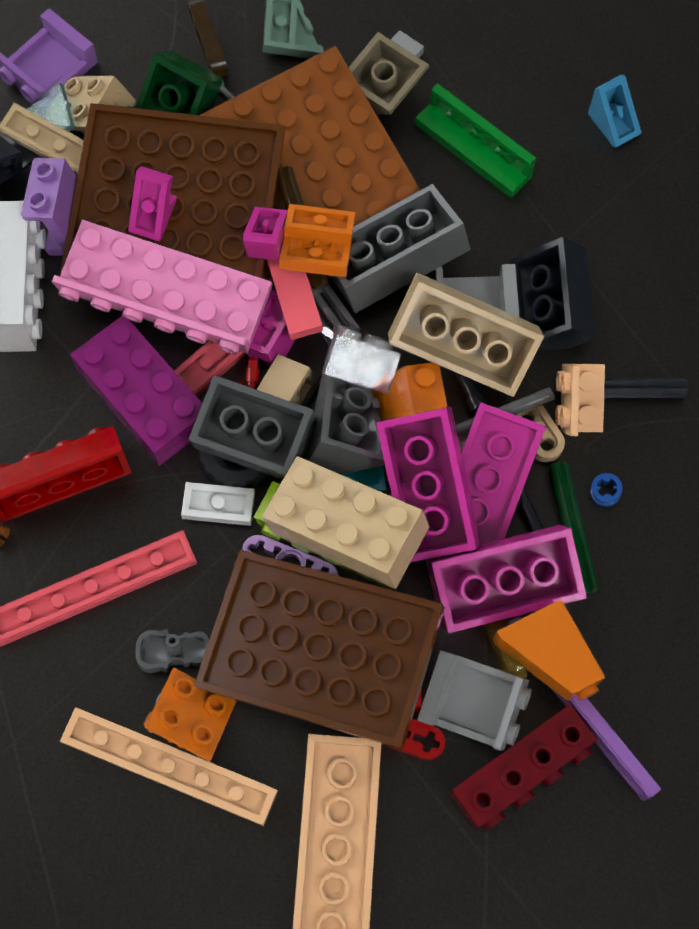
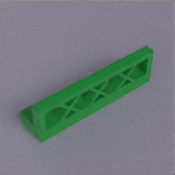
(475, 143)

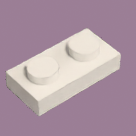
(218, 503)

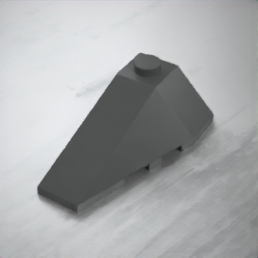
(345, 427)

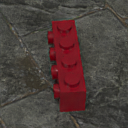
(523, 767)

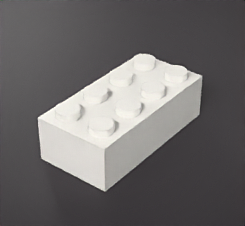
(19, 279)

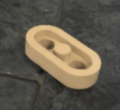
(551, 435)

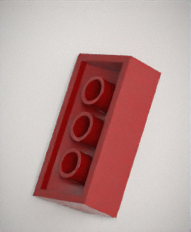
(61, 472)

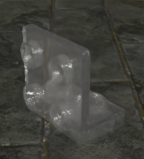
(360, 360)

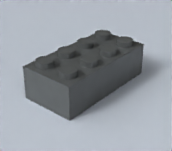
(399, 242)

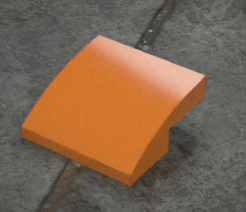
(317, 240)

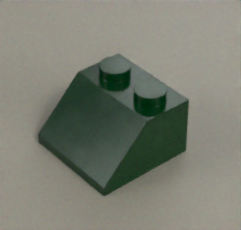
(178, 85)

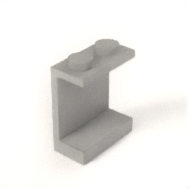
(494, 290)

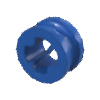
(607, 499)

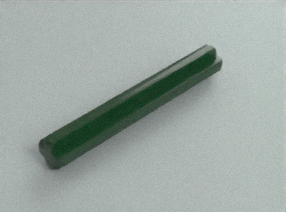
(571, 518)

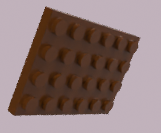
(321, 648)

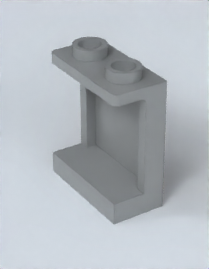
(475, 700)

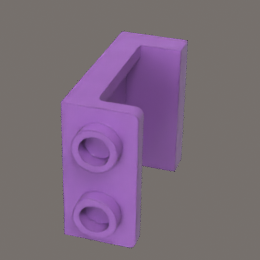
(48, 58)
(50, 200)

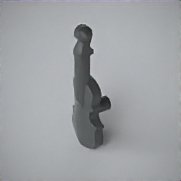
(161, 650)

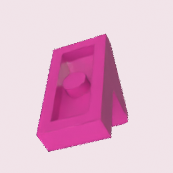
(151, 203)

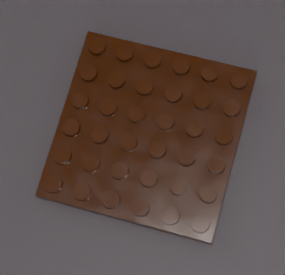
(216, 168)

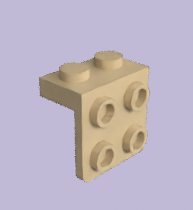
(94, 89)

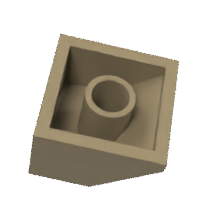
(386, 73)

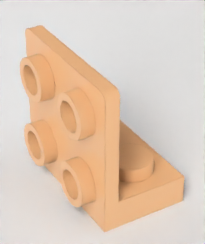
(580, 398)

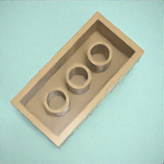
(465, 335)
(346, 521)

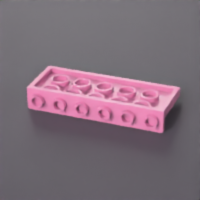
(163, 287)

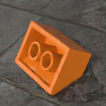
(412, 391)

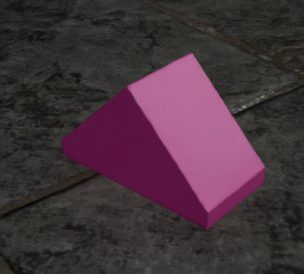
(265, 233)

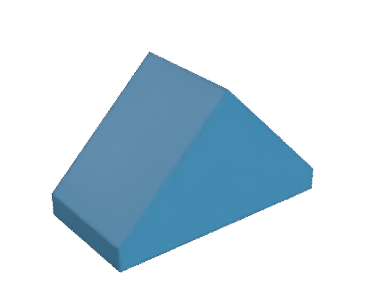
(614, 111)

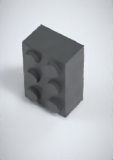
(251, 427)

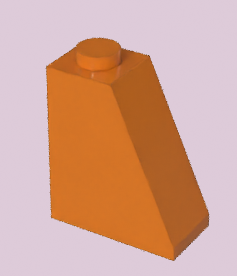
(553, 651)

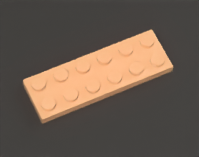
(337, 833)

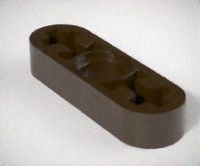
(207, 37)

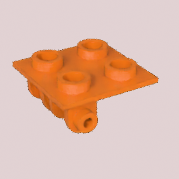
(189, 715)

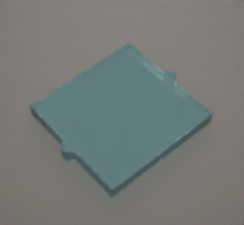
(55, 108)

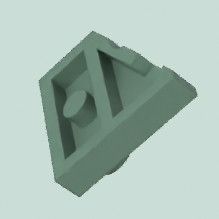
(288, 30)

